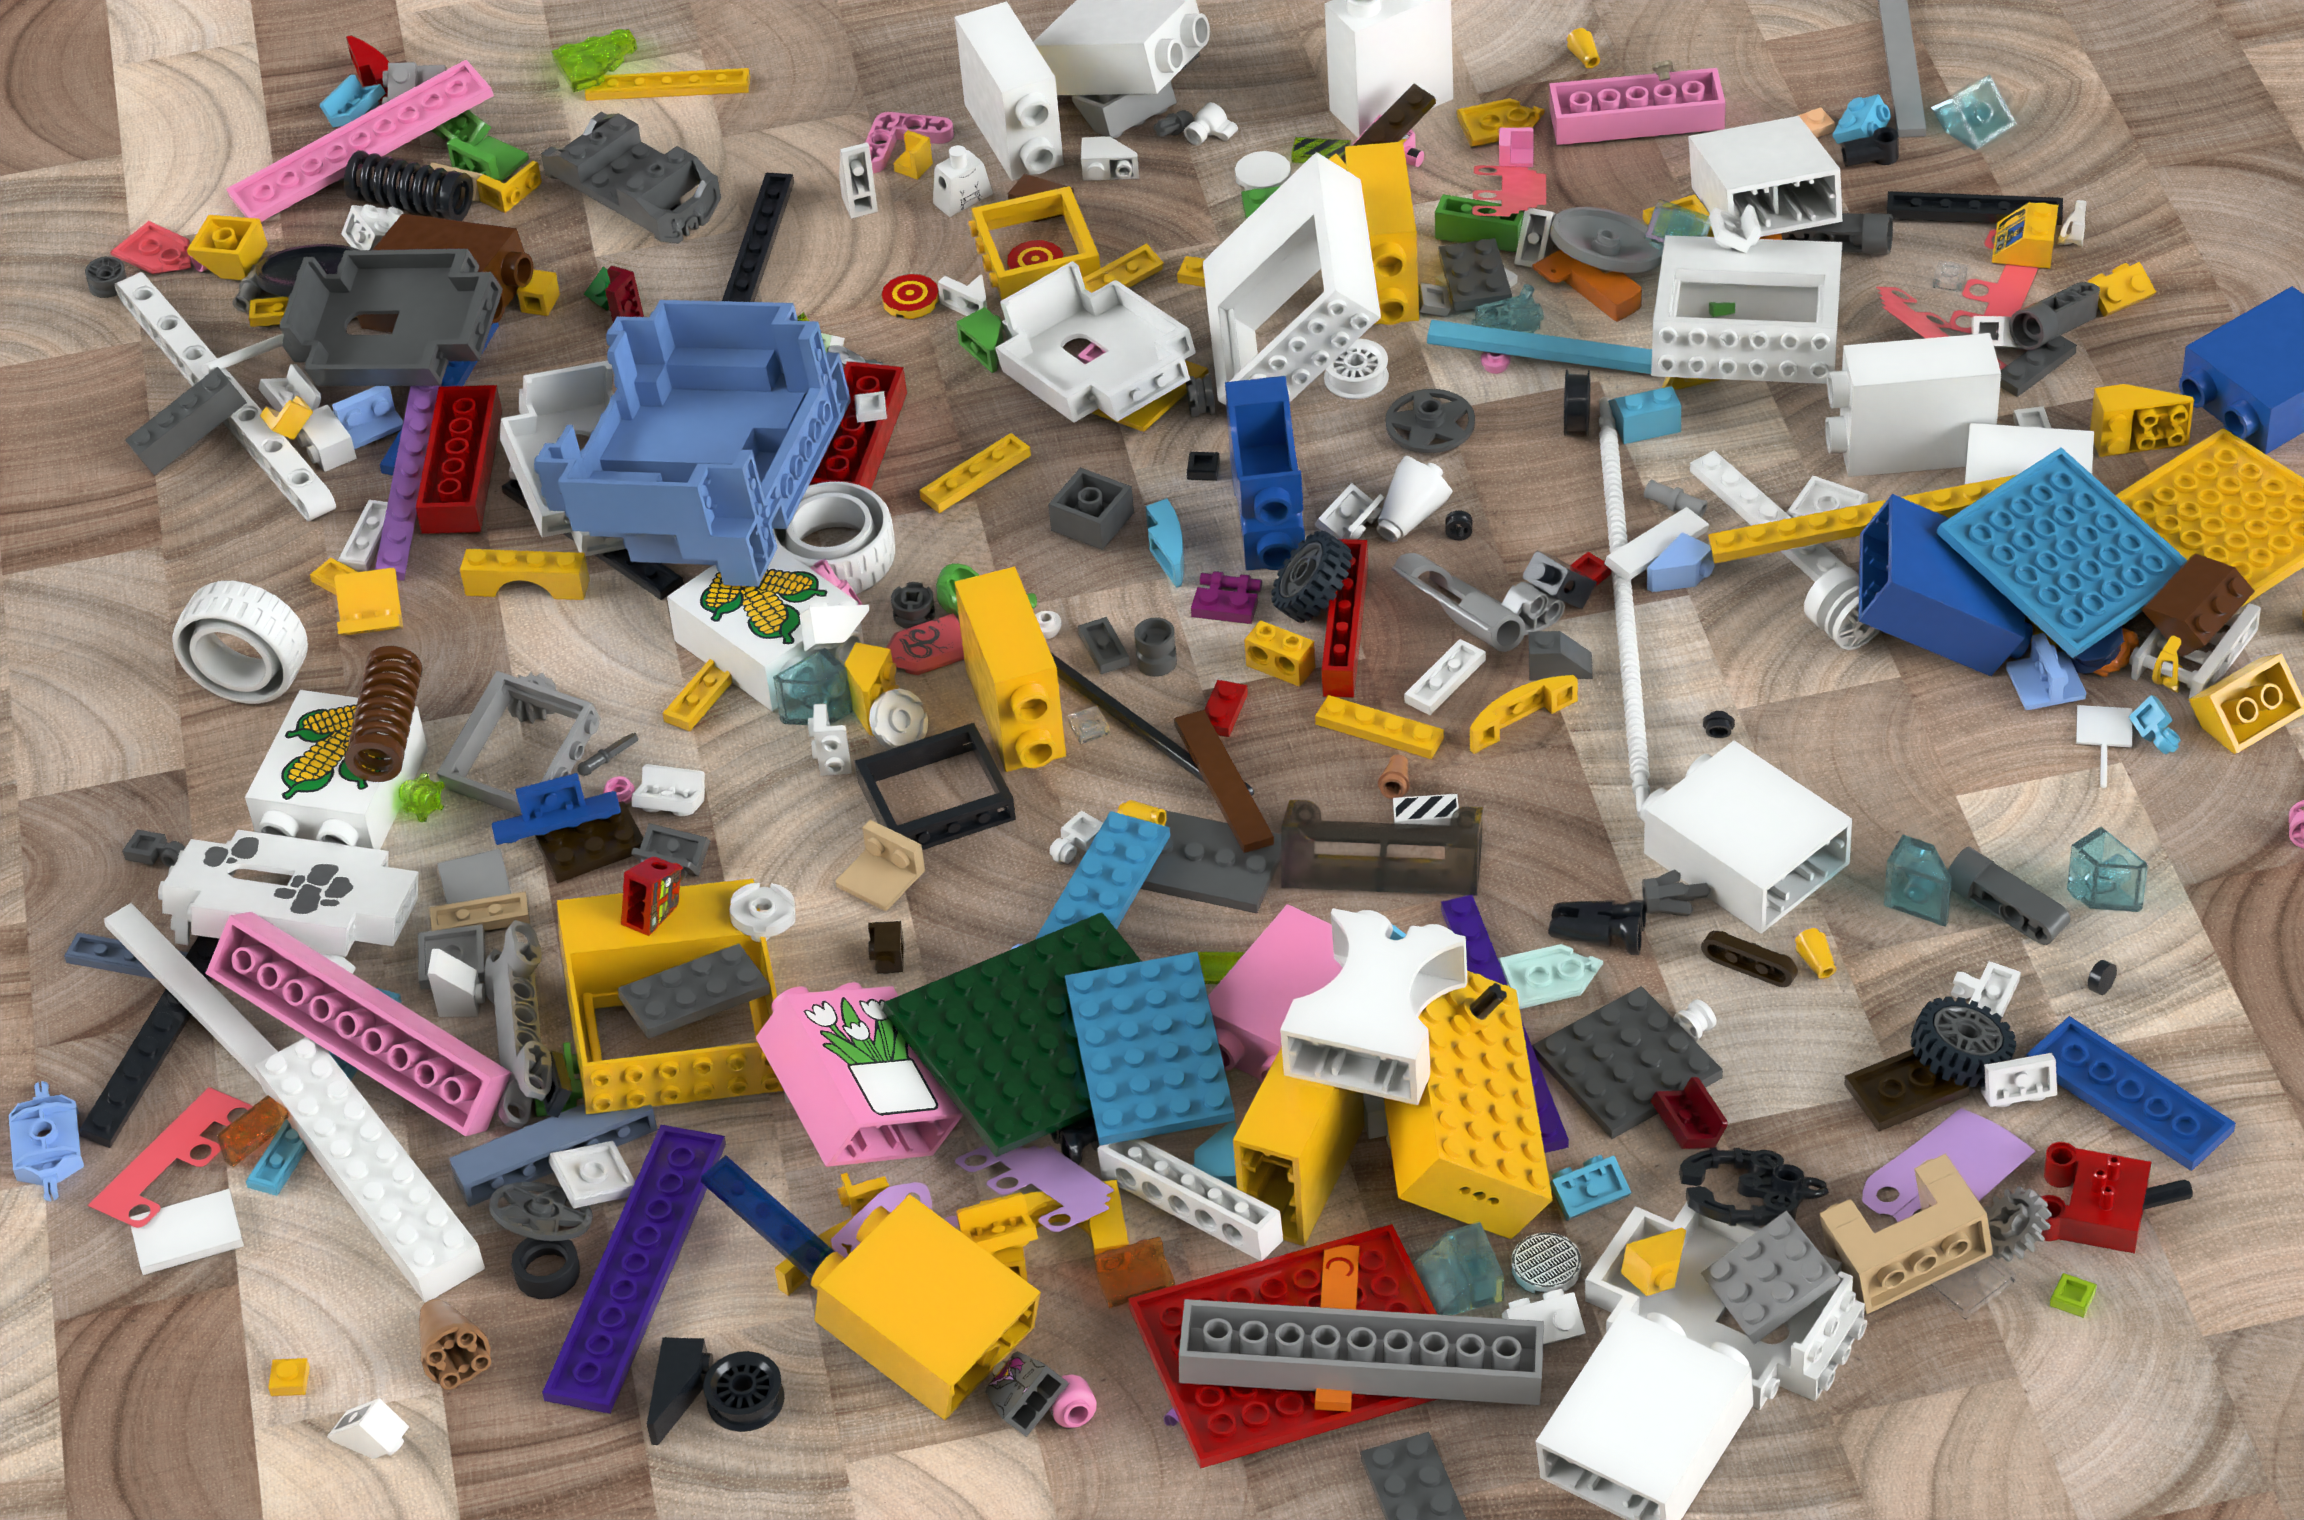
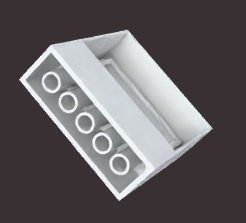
(1301, 228)
(1782, 315)

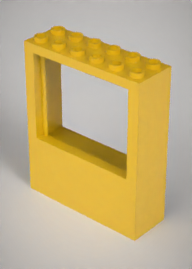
(605, 955)

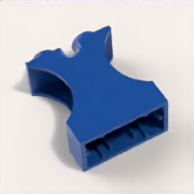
(1264, 470)

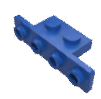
(552, 807)

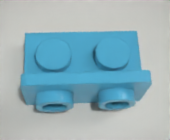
(1589, 1187)

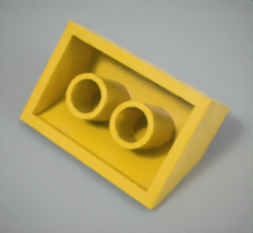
(2249, 703)

